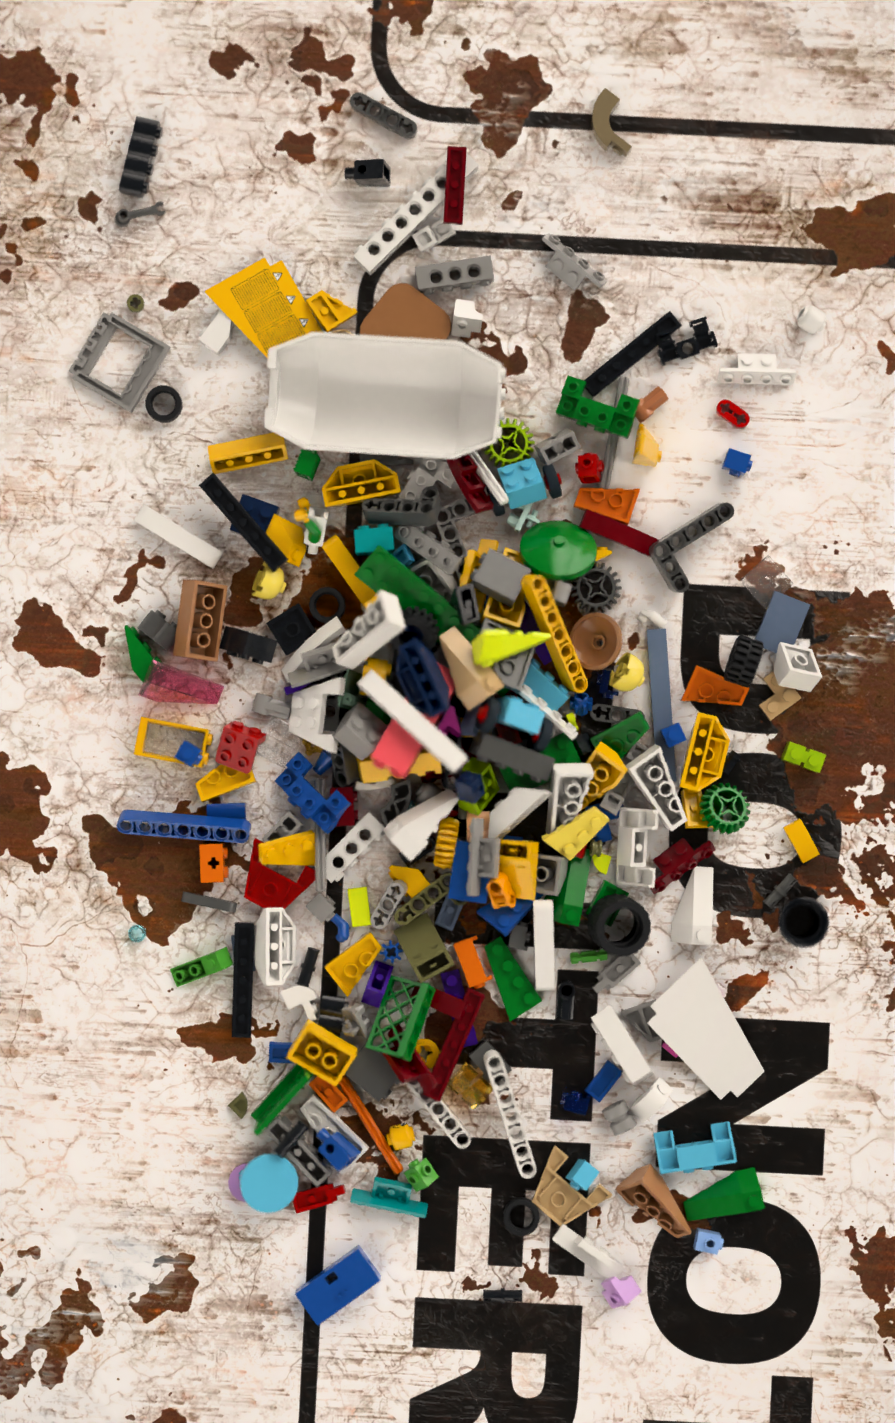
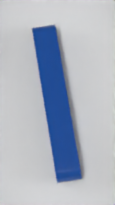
(175, 830)

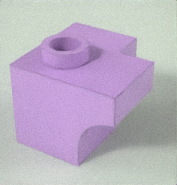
(621, 1291)

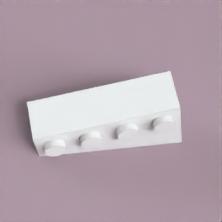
(370, 632)
(621, 1045)

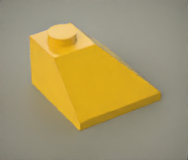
(288, 539)

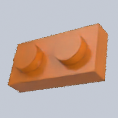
(331, 1095)

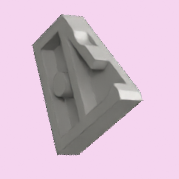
(639, 1017)

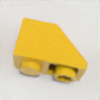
(411, 876)

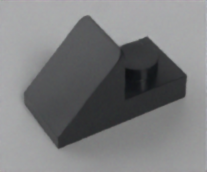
(466, 603)

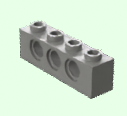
(481, 264)

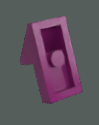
(450, 723)

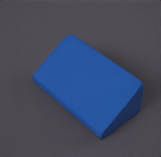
(228, 810)

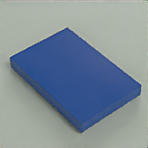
(459, 876)

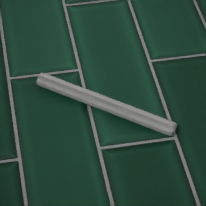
(612, 439)
(320, 846)

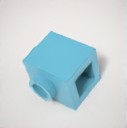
(582, 1175)

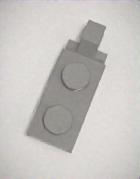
(615, 972)

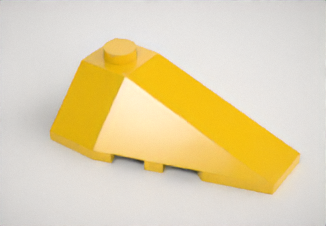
(646, 448)
(608, 772)

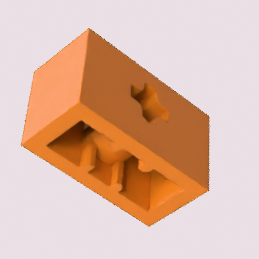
(207, 872)

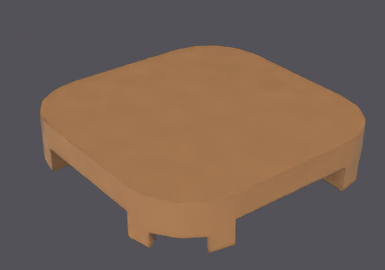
(406, 314)

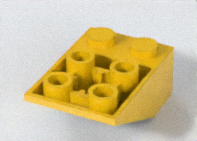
(520, 863)

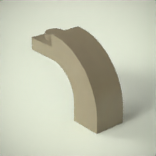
(601, 128)

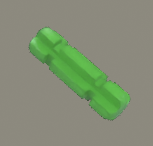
(588, 956)

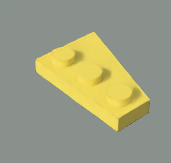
(573, 836)

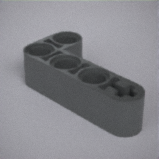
(404, 512)

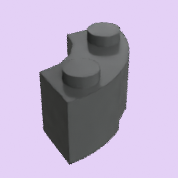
(398, 803)

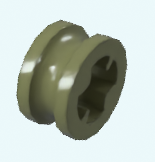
(140, 306)
(595, 848)

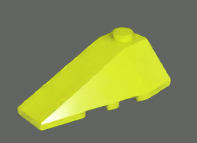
(498, 645)

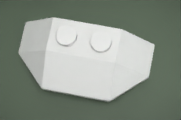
(514, 809)
(275, 946)

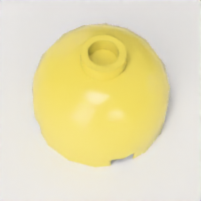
(268, 583)
(628, 673)

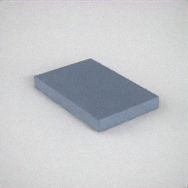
(781, 621)

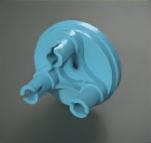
(268, 1183)

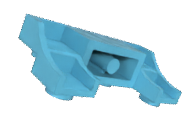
(695, 1155)

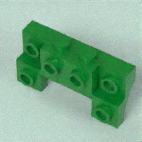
(596, 414)

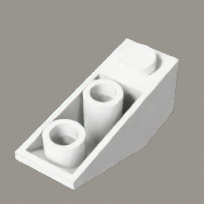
(218, 333)

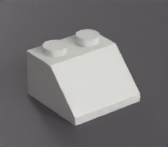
(796, 667)

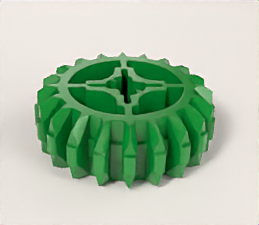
(737, 816)

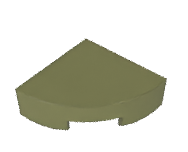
(239, 1105)

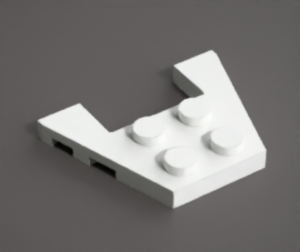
(309, 713)

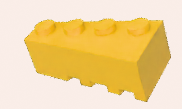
(369, 773)

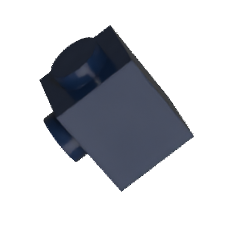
(470, 787)

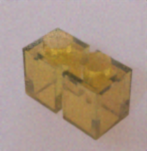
(472, 1095)

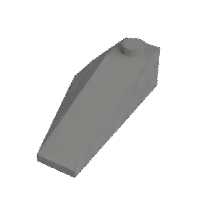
(551, 873)

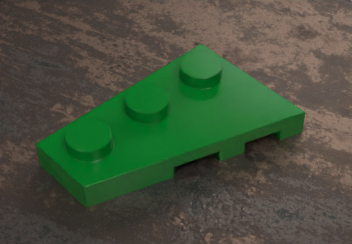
(623, 735)

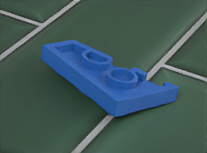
(507, 918)

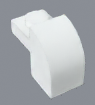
(300, 995)
(651, 1100)

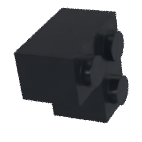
(248, 645)

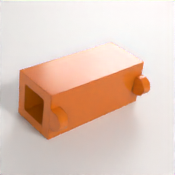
(471, 963)

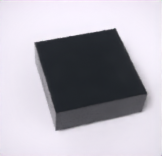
(583, 744)

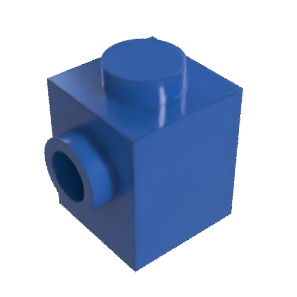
(737, 462)
(189, 754)

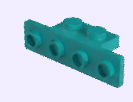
(390, 1196)

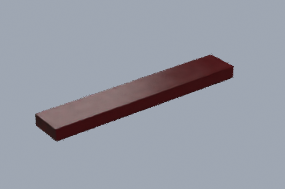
(454, 1044)

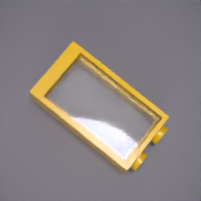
(163, 739)

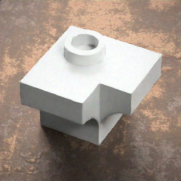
(466, 319)

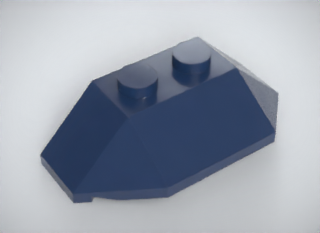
(422, 679)

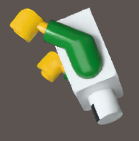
(315, 523)

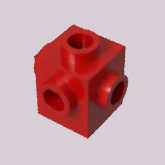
(589, 468)

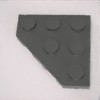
(514, 669)

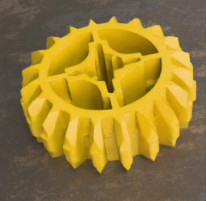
(446, 842)

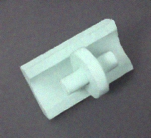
(517, 522)

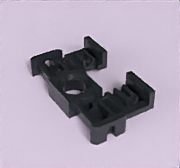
(702, 341)

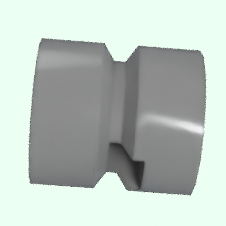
(620, 1119)

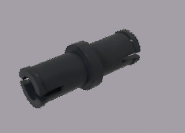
(308, 966)
(291, 1139)
(502, 1295)

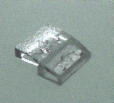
(279, 744)

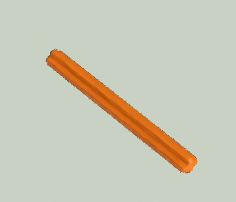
(370, 1125)

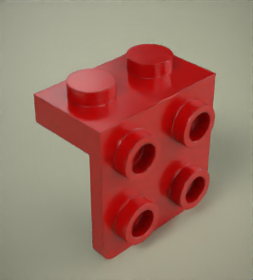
(239, 746)

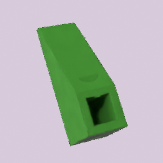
(202, 967)

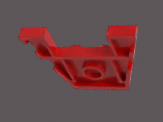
(271, 888)

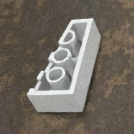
(655, 783)
(569, 786)

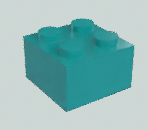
(369, 538)

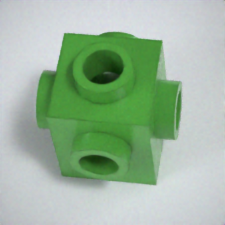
(420, 1174)

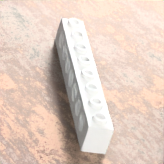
(371, 263)

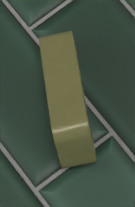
(427, 900)

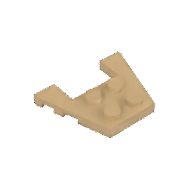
(558, 1198)

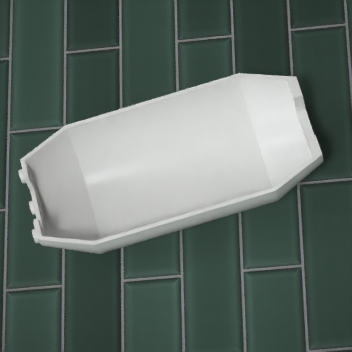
(384, 395)

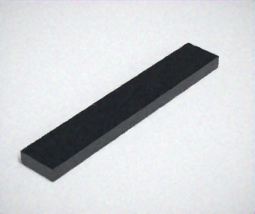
(629, 355)
(243, 522)
(243, 979)

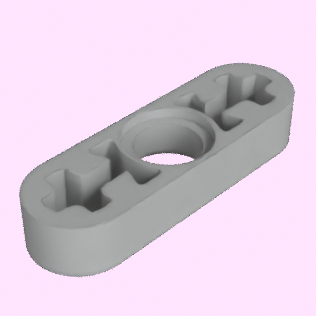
(396, 900)

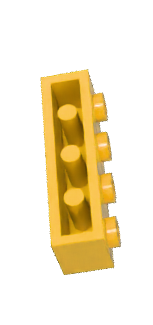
(247, 452)

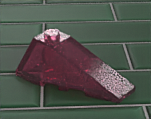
(174, 685)

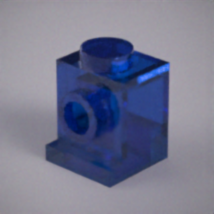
(575, 1102)

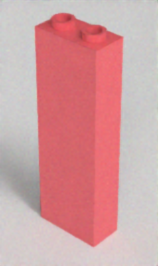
(397, 748)

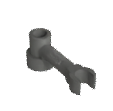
(123, 222)

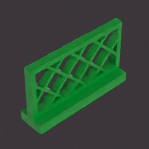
(415, 1018)
(280, 1097)

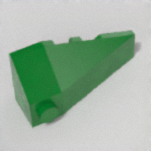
(569, 902)

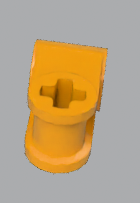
(501, 891)

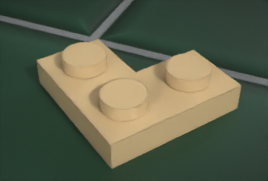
(780, 700)

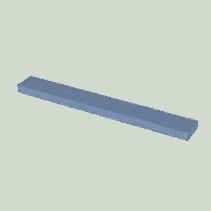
(660, 692)

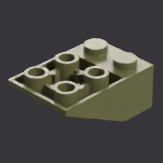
(424, 947)

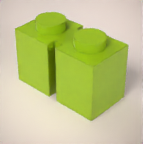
(810, 759)

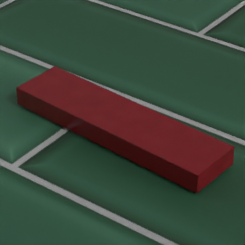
(455, 185)

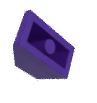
(377, 984)

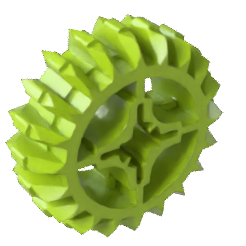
(516, 449)

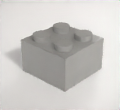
(360, 731)

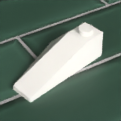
(414, 826)

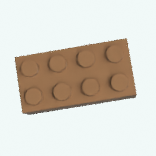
(200, 620)

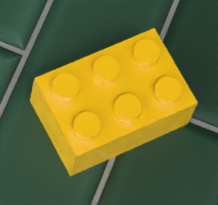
(322, 1052)

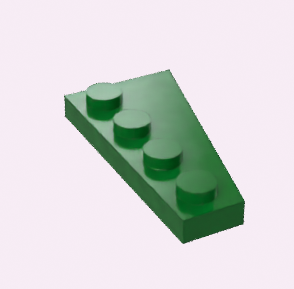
(512, 982)

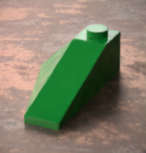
(730, 1196)

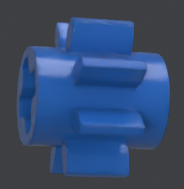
(581, 703)
(390, 946)

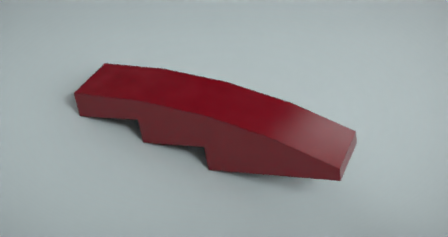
(470, 483)
(617, 532)

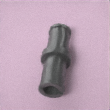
(780, 891)

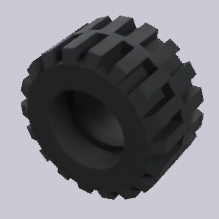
(423, 622)
(743, 661)

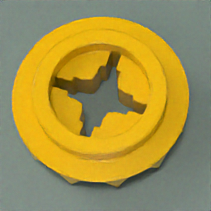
(429, 1046)

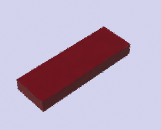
(446, 1003)

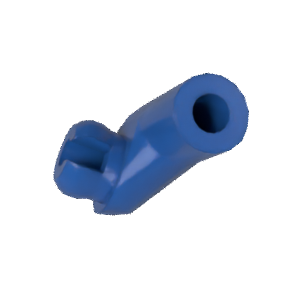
(343, 928)

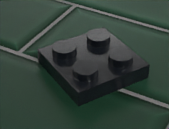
(291, 629)

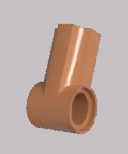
(650, 403)

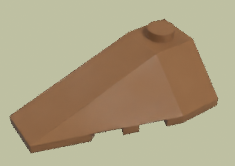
(650, 1193)

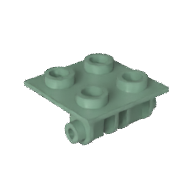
(351, 691)

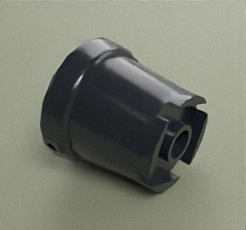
(803, 922)

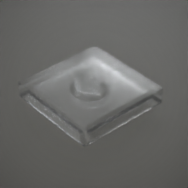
(766, 579)

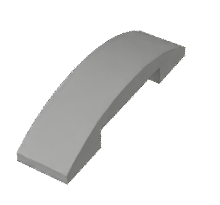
(615, 797)

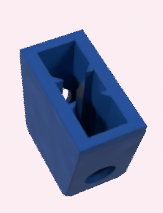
(337, 1149)

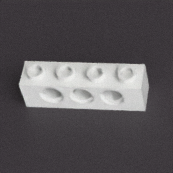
(368, 822)

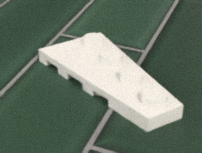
(321, 1117)

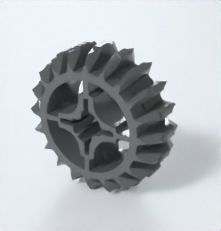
(609, 597)

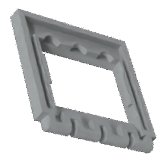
(143, 373)

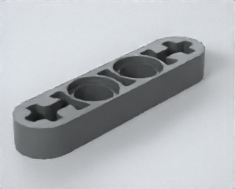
(384, 114)

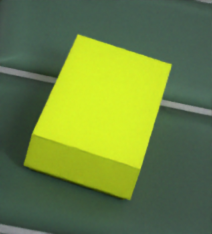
(359, 906)

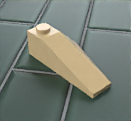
(471, 681)

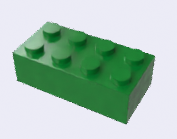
(559, 748)

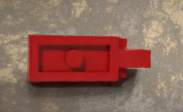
(317, 1197)

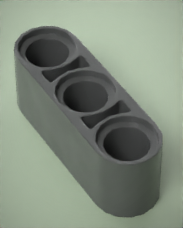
(344, 766)

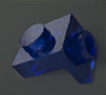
(603, 682)

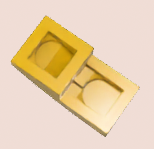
(801, 840)

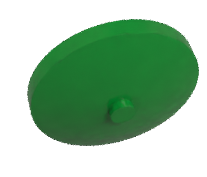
(558, 550)

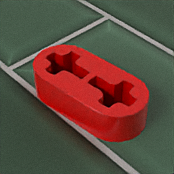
(735, 410)

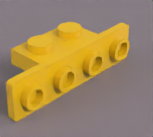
(471, 562)

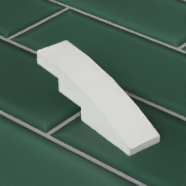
(319, 639)

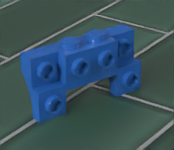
(301, 793)

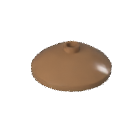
(587, 636)

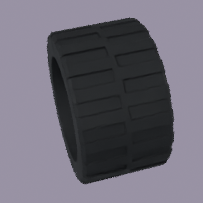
(634, 940)

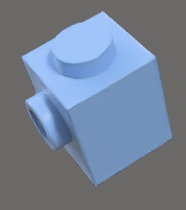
(708, 1241)

